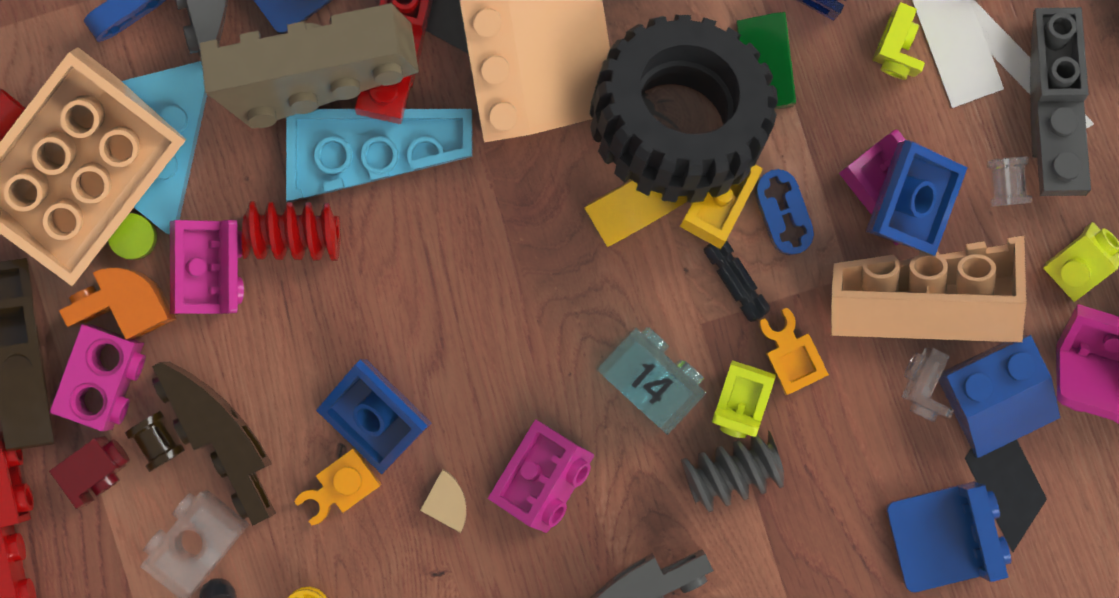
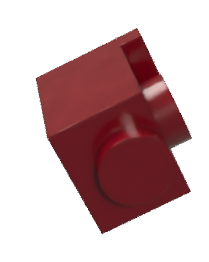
(90, 470)

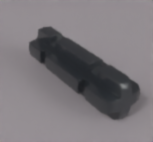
(738, 281)

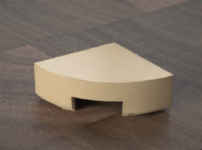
(446, 502)

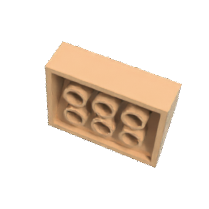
(534, 62)
(78, 164)

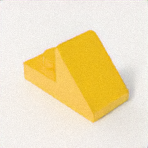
(716, 216)

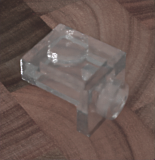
(923, 375)

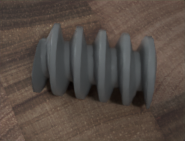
(734, 471)

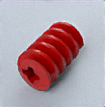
(290, 232)

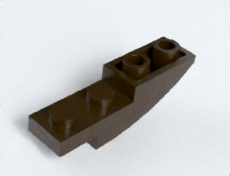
(22, 375)
(210, 419)

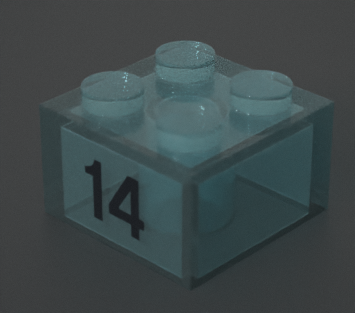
(652, 379)

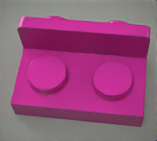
(541, 477)

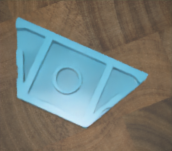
(180, 100)

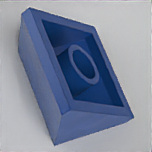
(916, 197)
(373, 415)

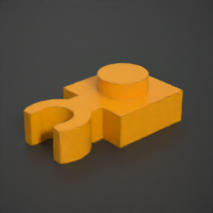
(794, 359)
(343, 483)

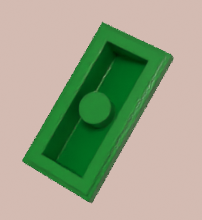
(771, 39)

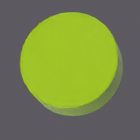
(134, 237)

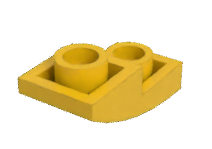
(627, 211)

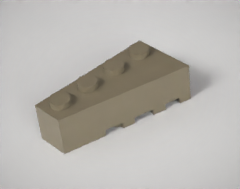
(309, 64)

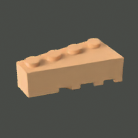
(941, 296)

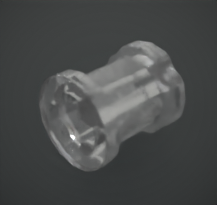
(1009, 181)

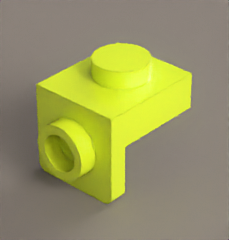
(1085, 261)
(743, 400)

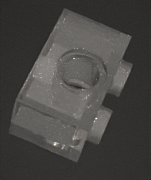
(176, 567)

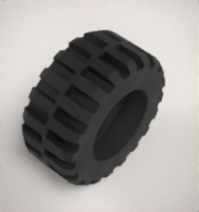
(697, 58)

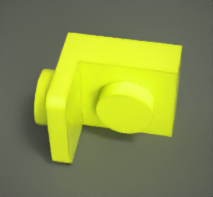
(899, 34)

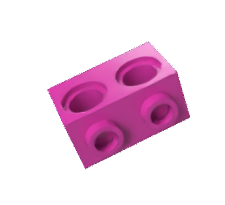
(87, 372)

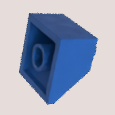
(1001, 394)

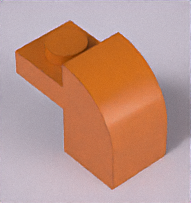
(131, 297)

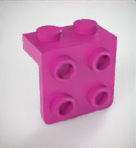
(1089, 363)

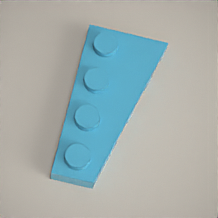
(344, 150)

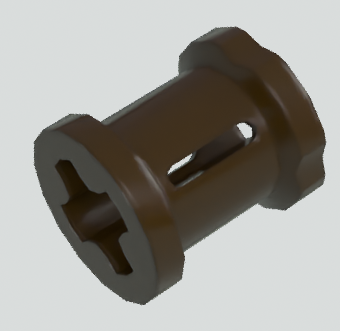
(154, 441)

